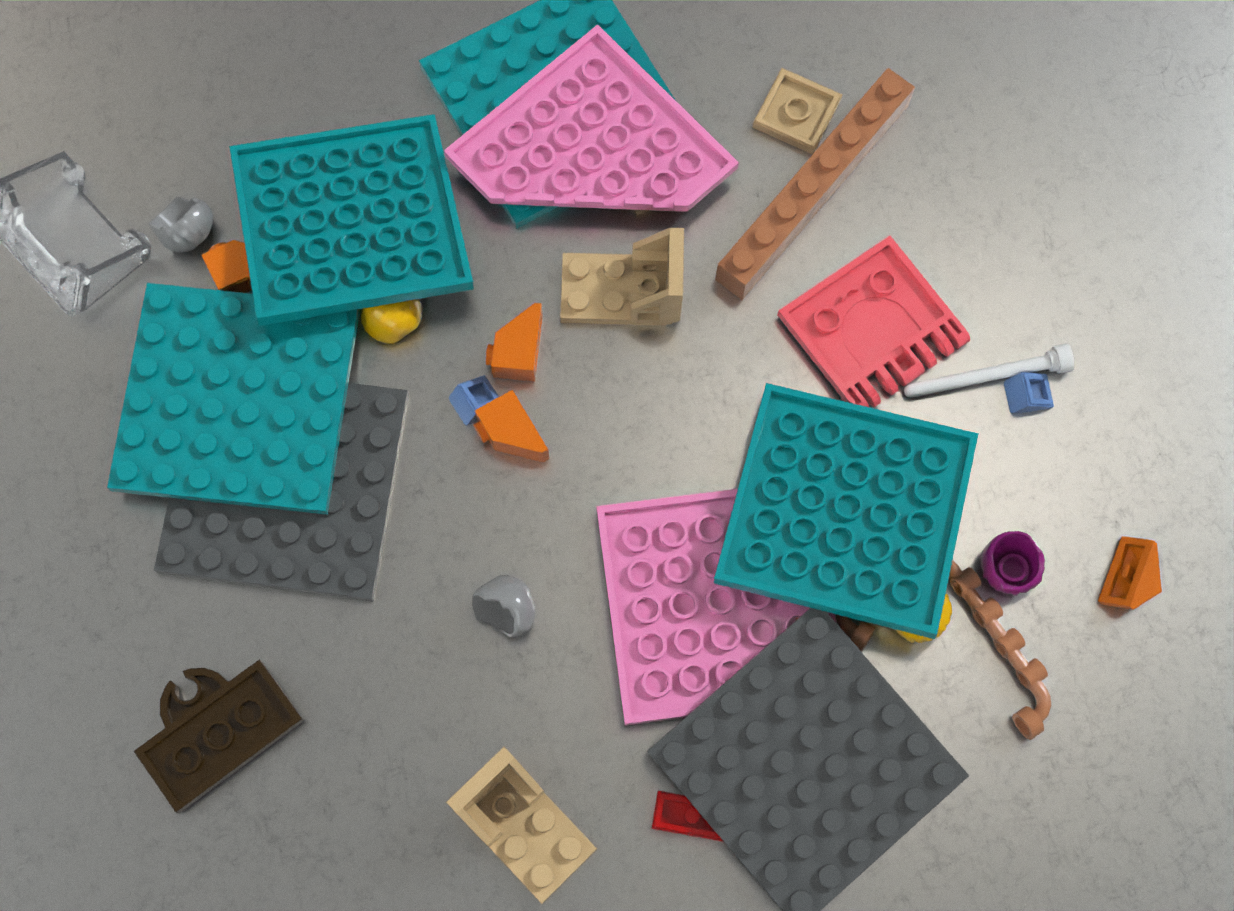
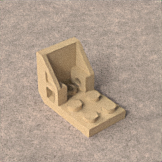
(626, 287)
(521, 825)

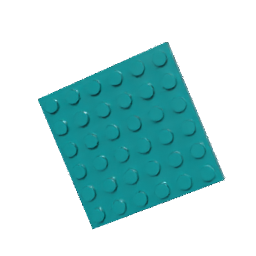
(501, 58)
(349, 219)
(232, 404)
(848, 510)

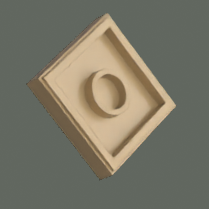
(797, 111)

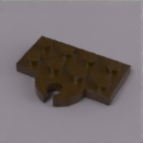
(214, 731)

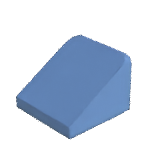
(1028, 392)
(471, 396)

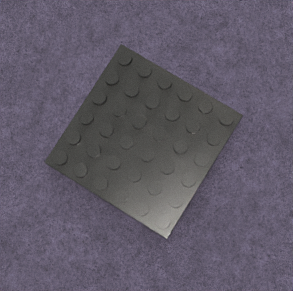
(302, 549)
(808, 764)

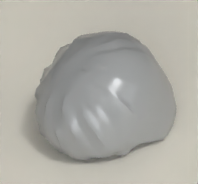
(183, 224)
(505, 605)

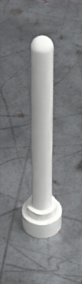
(1058, 359)

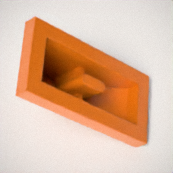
(1133, 574)

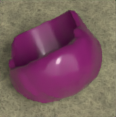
(1013, 563)

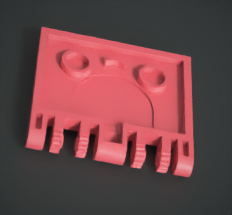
(871, 320)

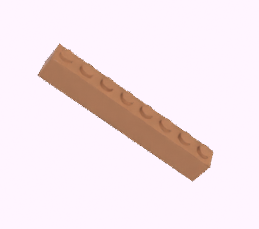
(814, 184)

